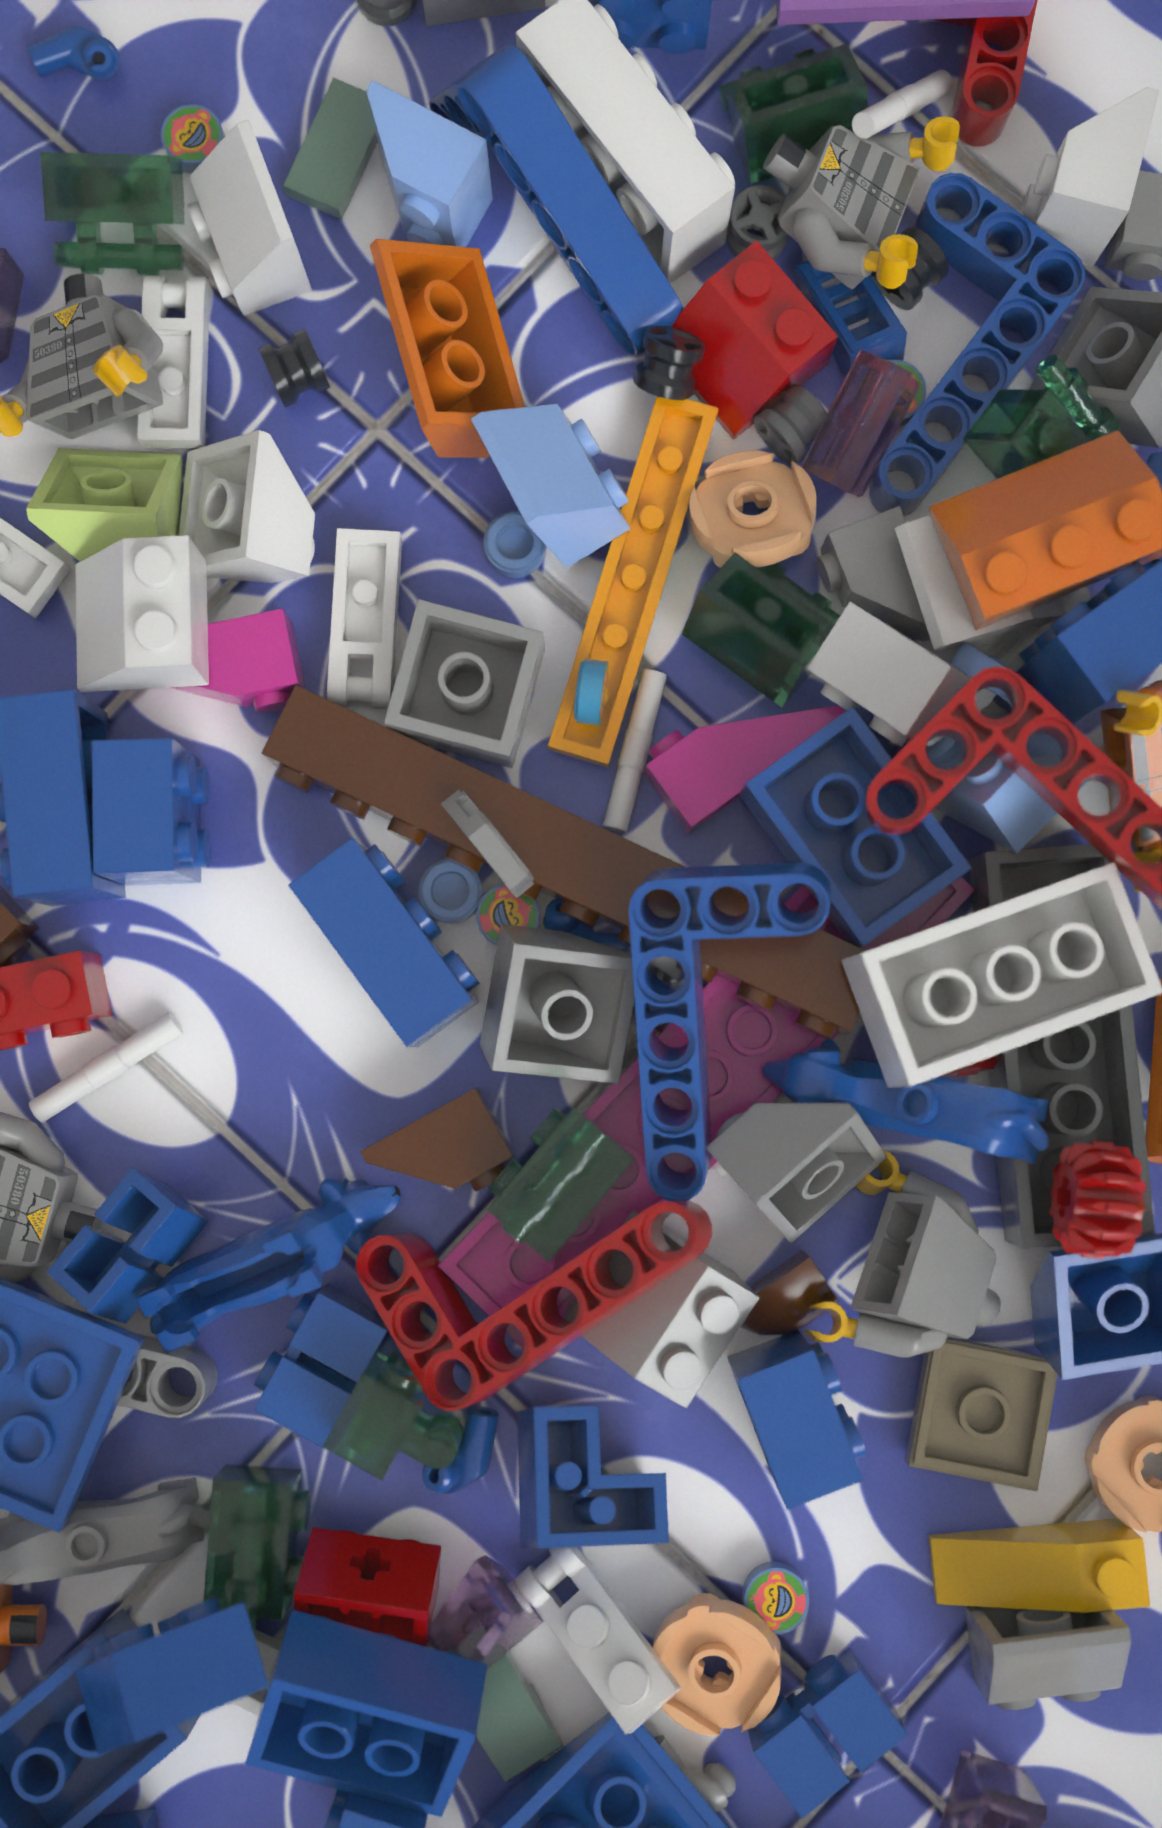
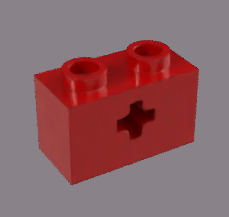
(370, 1582)

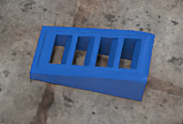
(880, 336)

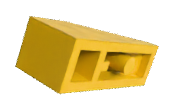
(1042, 1567)

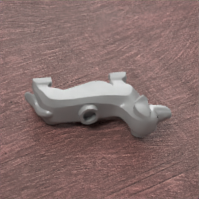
(104, 1535)

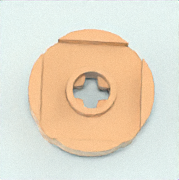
(762, 538)
(1117, 1463)
(741, 1637)

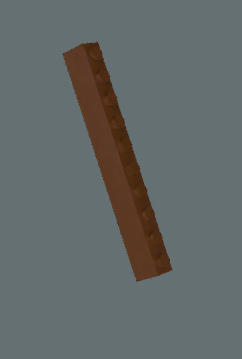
(567, 855)

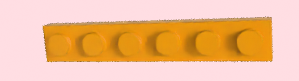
(636, 571)

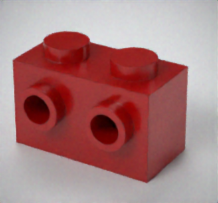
(53, 995)

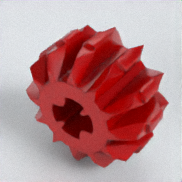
(1097, 1199)

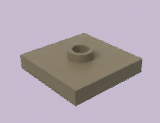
(982, 1413)

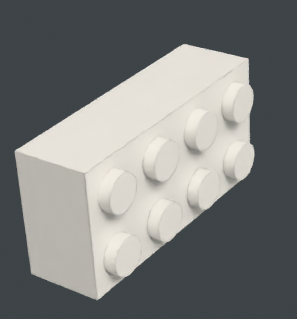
(633, 135)
(1002, 977)

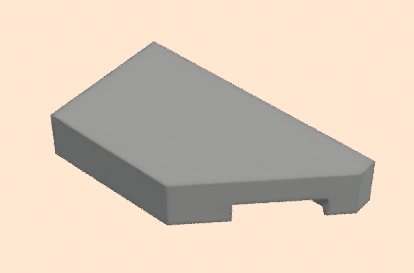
(489, 843)

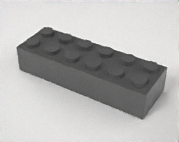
(1082, 1071)

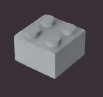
(465, 683)

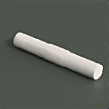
(901, 104)
(634, 750)
(105, 1067)

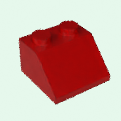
(756, 338)

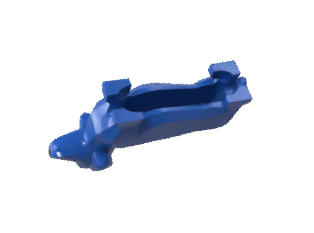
(937, 1109)
(267, 1262)

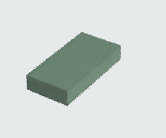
(334, 151)

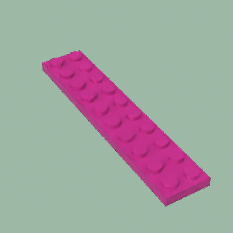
(738, 1045)

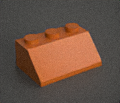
(447, 340)
(1051, 528)

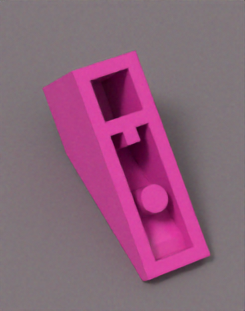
(252, 662)
(712, 763)

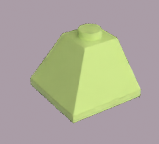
(107, 496)

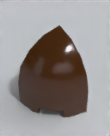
(787, 1297)

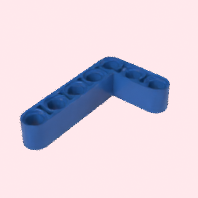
(564, 191)
(988, 354)
(682, 1002)

